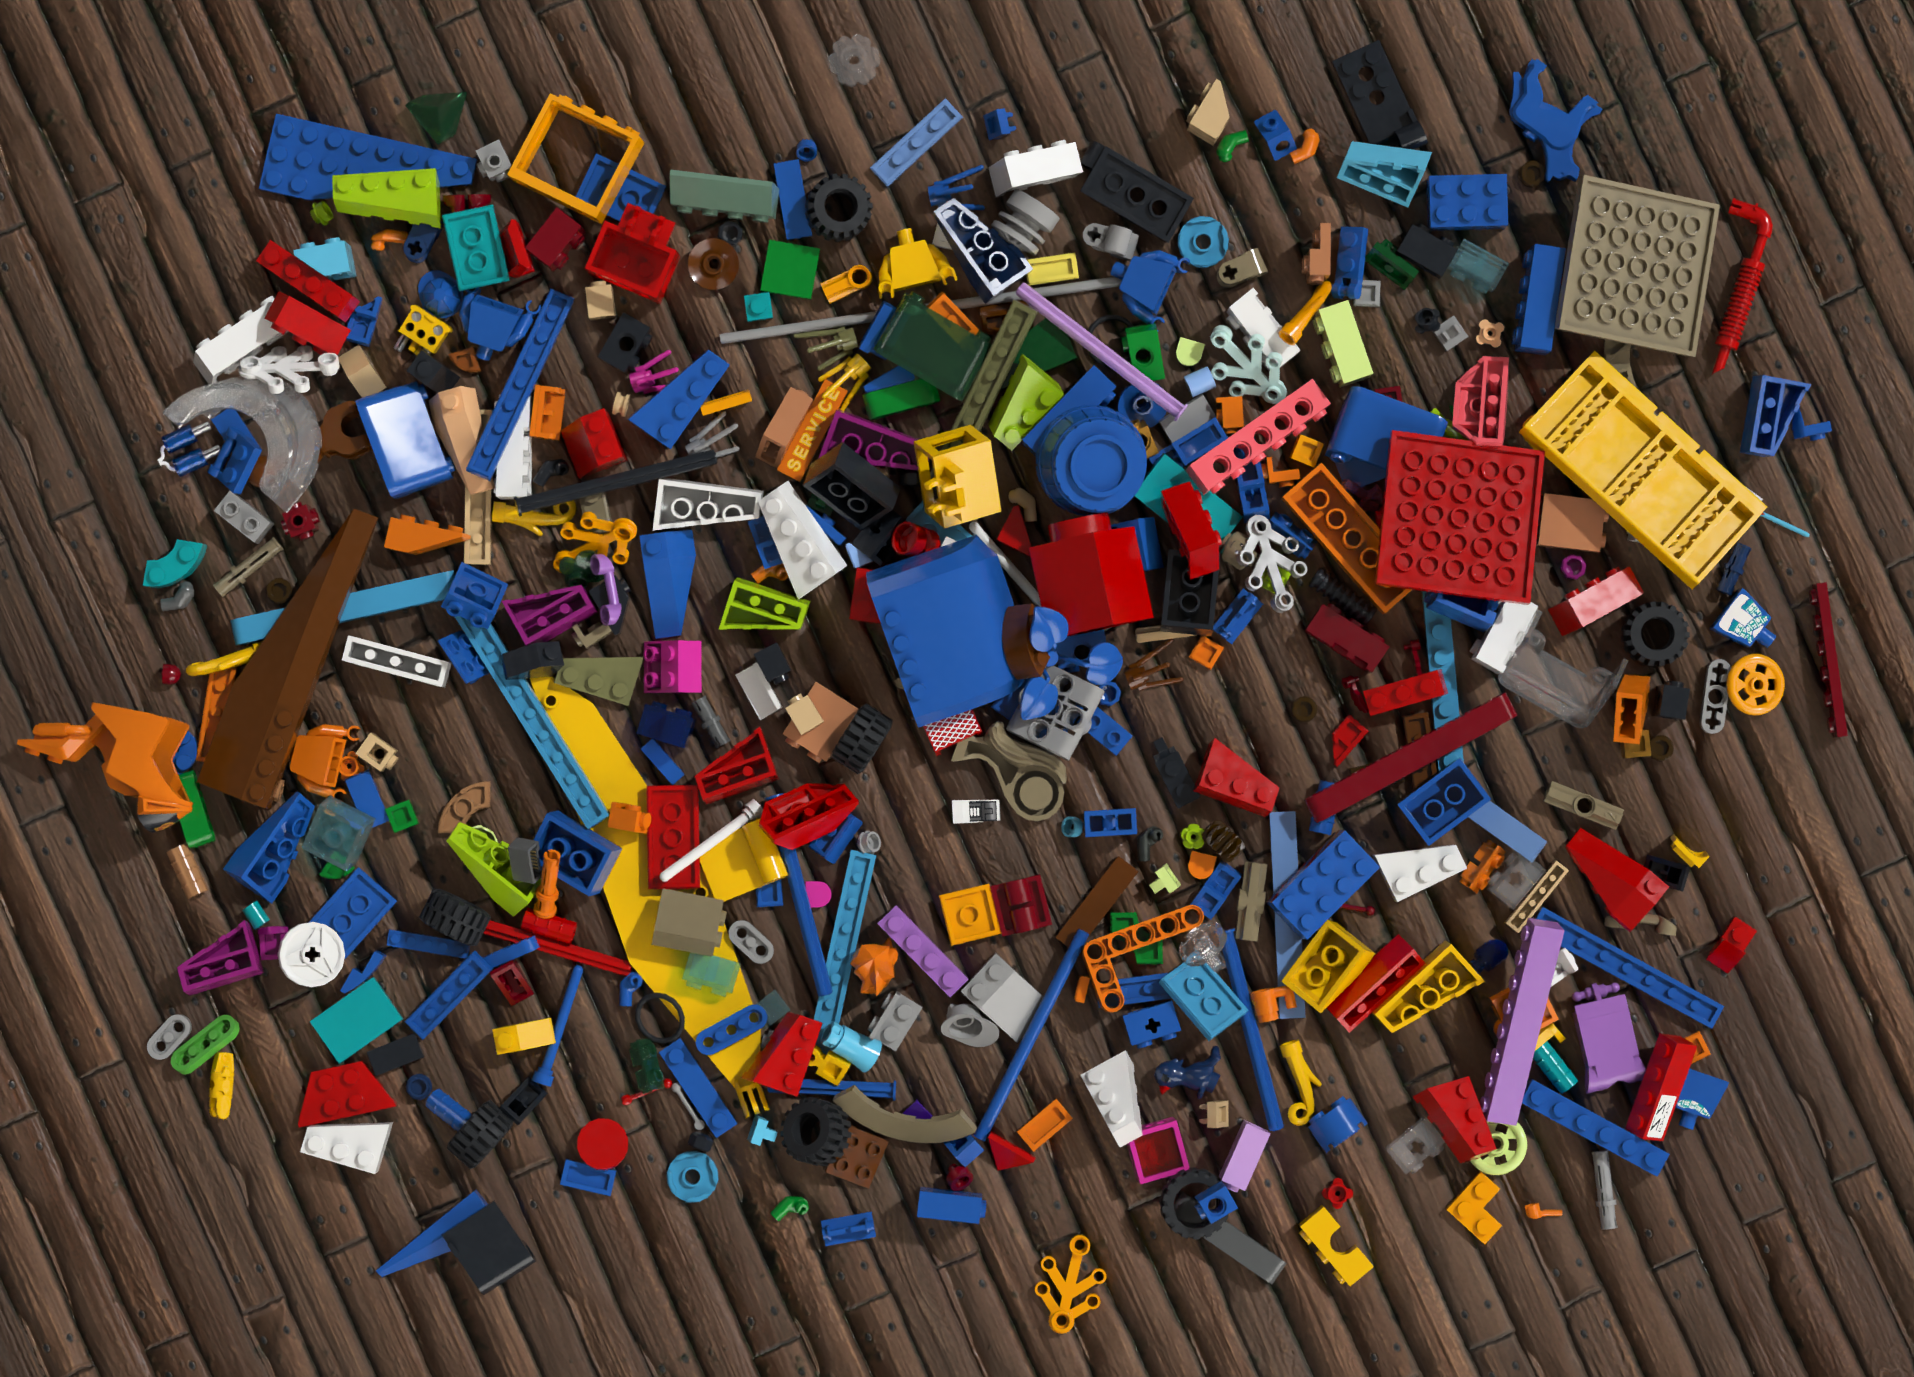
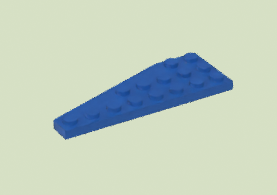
(308, 153)

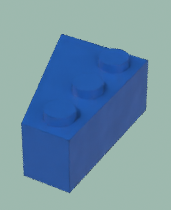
(1769, 413)

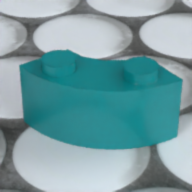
(175, 566)

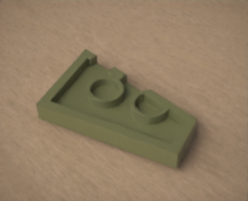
(602, 677)

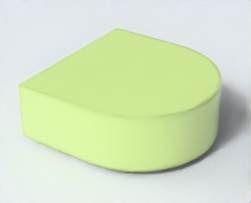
(1189, 352)

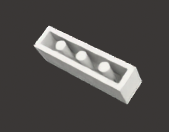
(396, 661)

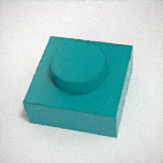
(758, 307)

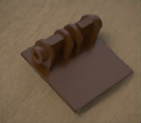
(860, 1158)

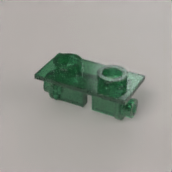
(645, 1054)

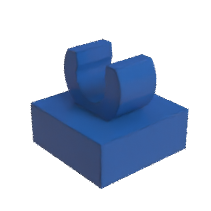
(997, 124)

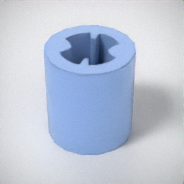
(1199, 381)

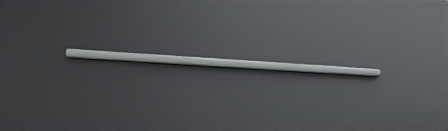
(868, 317)

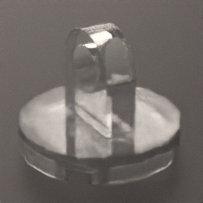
(1204, 946)

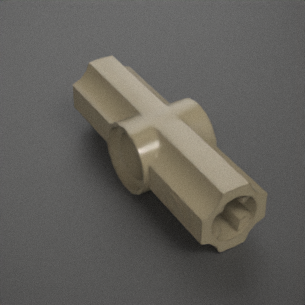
(1598, 812)
(1251, 901)

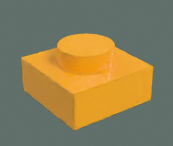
(1306, 450)

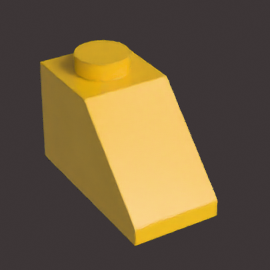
(523, 1036)

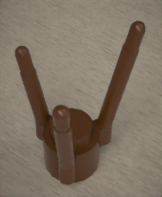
(1138, 676)

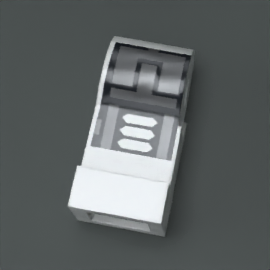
(975, 811)

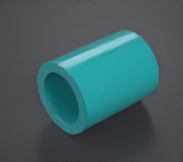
(256, 915)

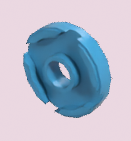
(1218, 241)
(681, 1187)

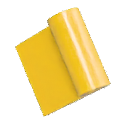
(742, 863)

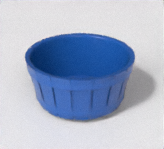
(1091, 460)

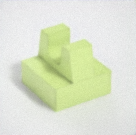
(1166, 880)

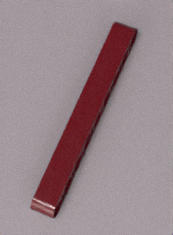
(1410, 757)

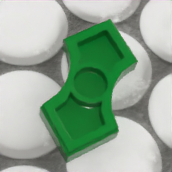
(1145, 955)

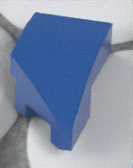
(363, 322)

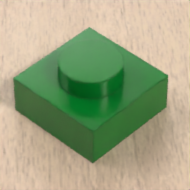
(402, 816)

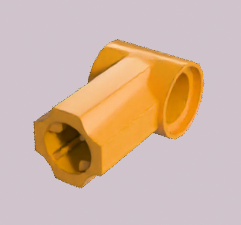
(844, 285)

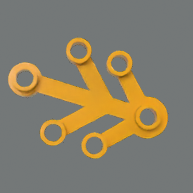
(621, 530)
(1069, 1288)

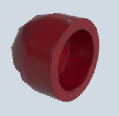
(170, 674)

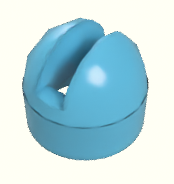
(1067, 824)

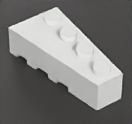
(515, 465)

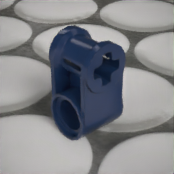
(425, 237)

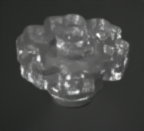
(855, 47)

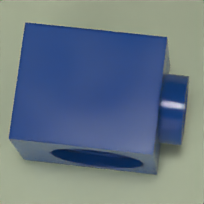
(1225, 1207)

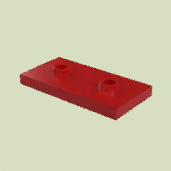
(672, 834)

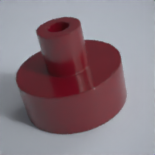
(959, 1177)

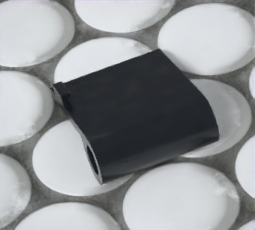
(488, 1247)

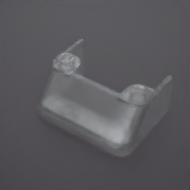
(1556, 684)

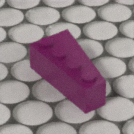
(871, 441)

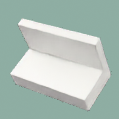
(759, 691)

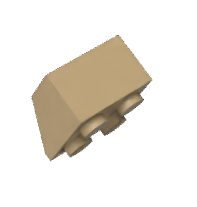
(1211, 116)

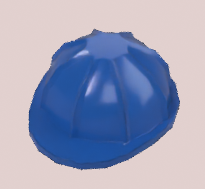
(440, 294)

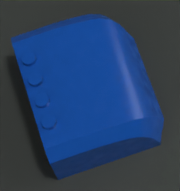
(946, 627)

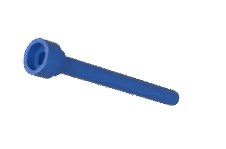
(544, 1073)

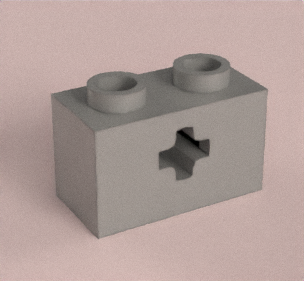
(244, 517)

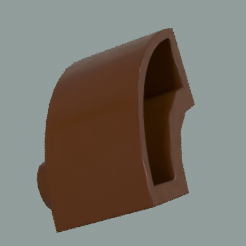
(1020, 655)

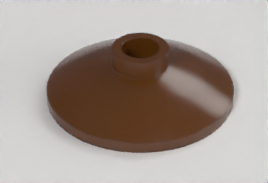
(700, 267)

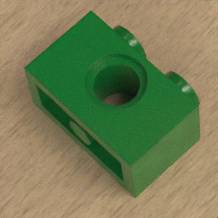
(1145, 338)

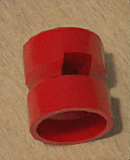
(913, 539)

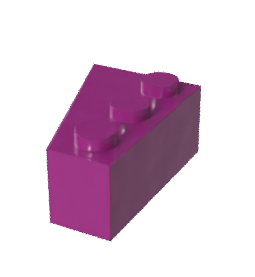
(549, 614)

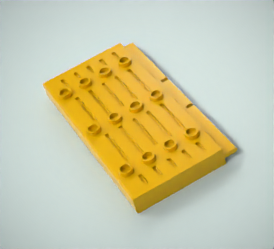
(1643, 470)

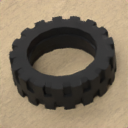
(1167, 1203)

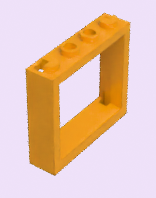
(586, 114)

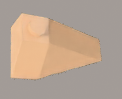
(460, 427)

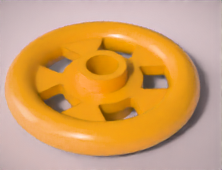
(1735, 684)

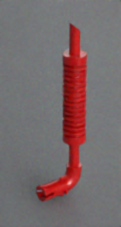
(1745, 284)

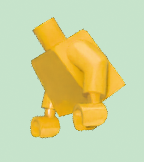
(912, 265)

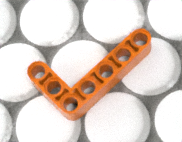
(1131, 943)

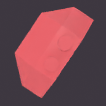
(1482, 402)

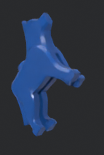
(1547, 123)

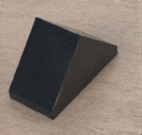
(1669, 872)
(523, 1101)

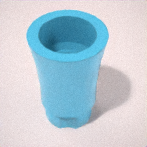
(851, 1045)

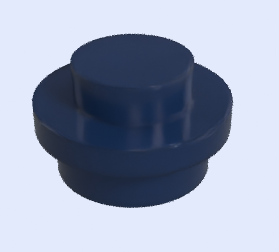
(419, 1086)

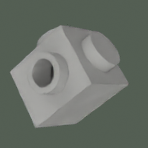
(494, 161)

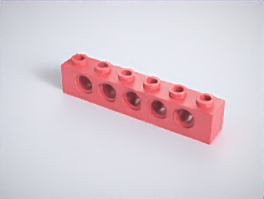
(1308, 396)

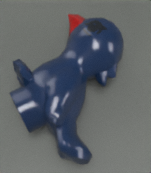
(1196, 1076)

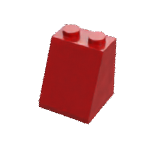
(593, 443)

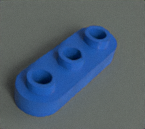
(740, 1021)

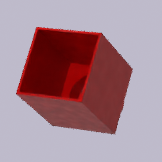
(1092, 574)

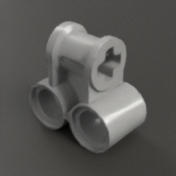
(1114, 240)

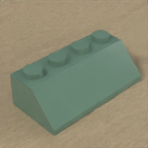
(723, 195)

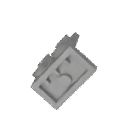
(895, 1021)

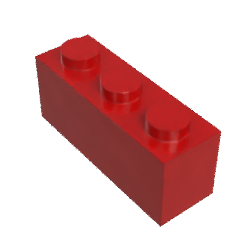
(306, 325)
(1405, 692)

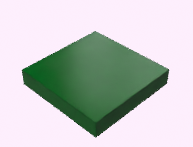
(790, 269)

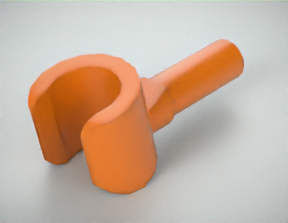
(1533, 1211)

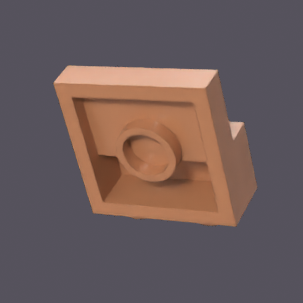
(1317, 261)

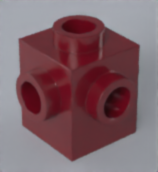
(309, 524)

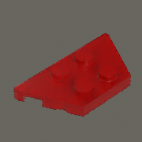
(342, 1093)

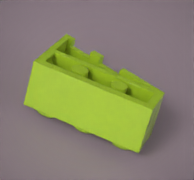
(1024, 404)

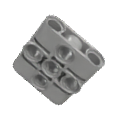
(1056, 740)

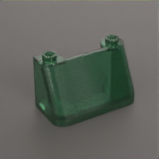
(932, 346)

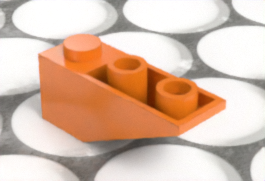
(418, 538)

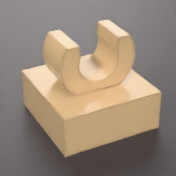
(1216, 1114)

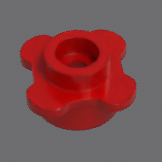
(1345, 1193)

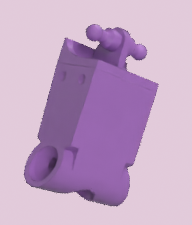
(1606, 1038)

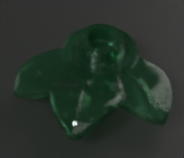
(578, 570)

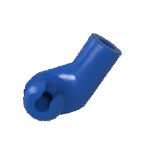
(627, 987)

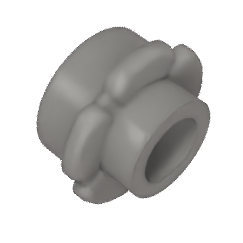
(869, 842)

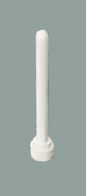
(1008, 566)
(750, 813)

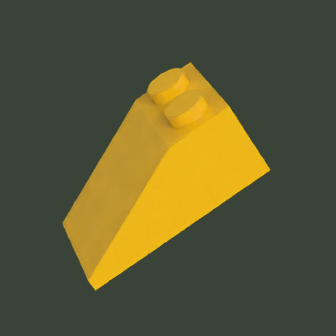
(1327, 966)

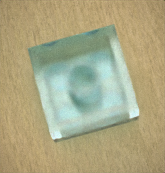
(338, 833)

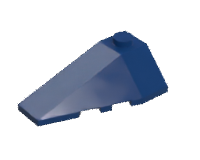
(668, 574)
(266, 855)

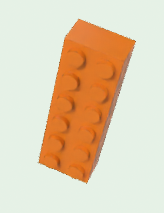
(1343, 532)

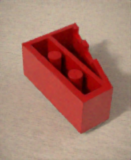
(1192, 528)
(1459, 1118)

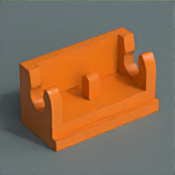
(547, 412)

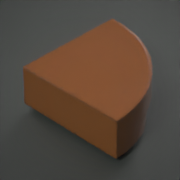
(466, 360)

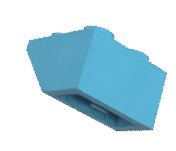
(331, 259)

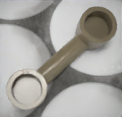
(1663, 925)

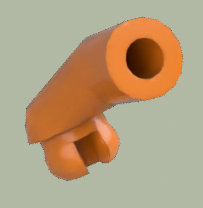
(1308, 148)
(776, 572)

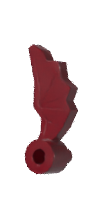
(1415, 646)
(1356, 696)

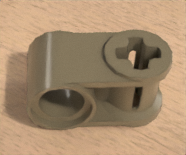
(1245, 266)

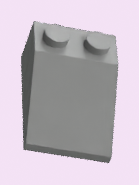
(1003, 996)

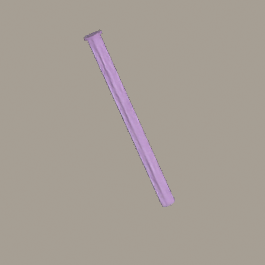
(1101, 351)

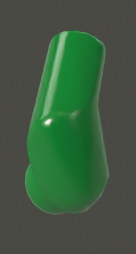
(1228, 143)
(790, 1204)

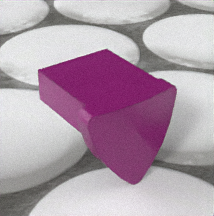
(270, 941)

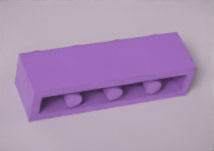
(923, 951)

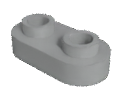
(752, 940)
(169, 1036)

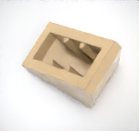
(361, 372)

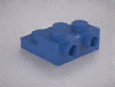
(474, 596)

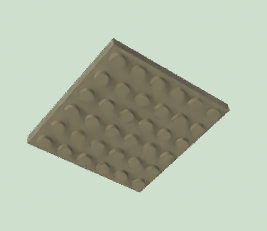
(1637, 266)

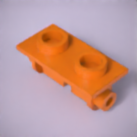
(1479, 875)

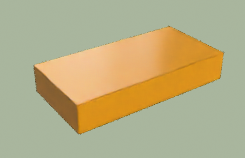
(726, 402)

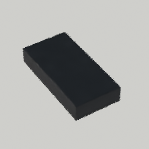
(395, 1054)

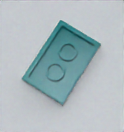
(476, 247)
(356, 1020)

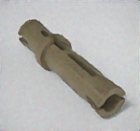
(223, 585)

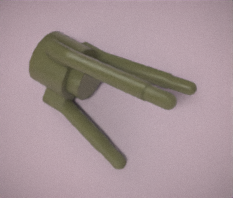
(844, 340)

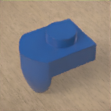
(1814, 431)

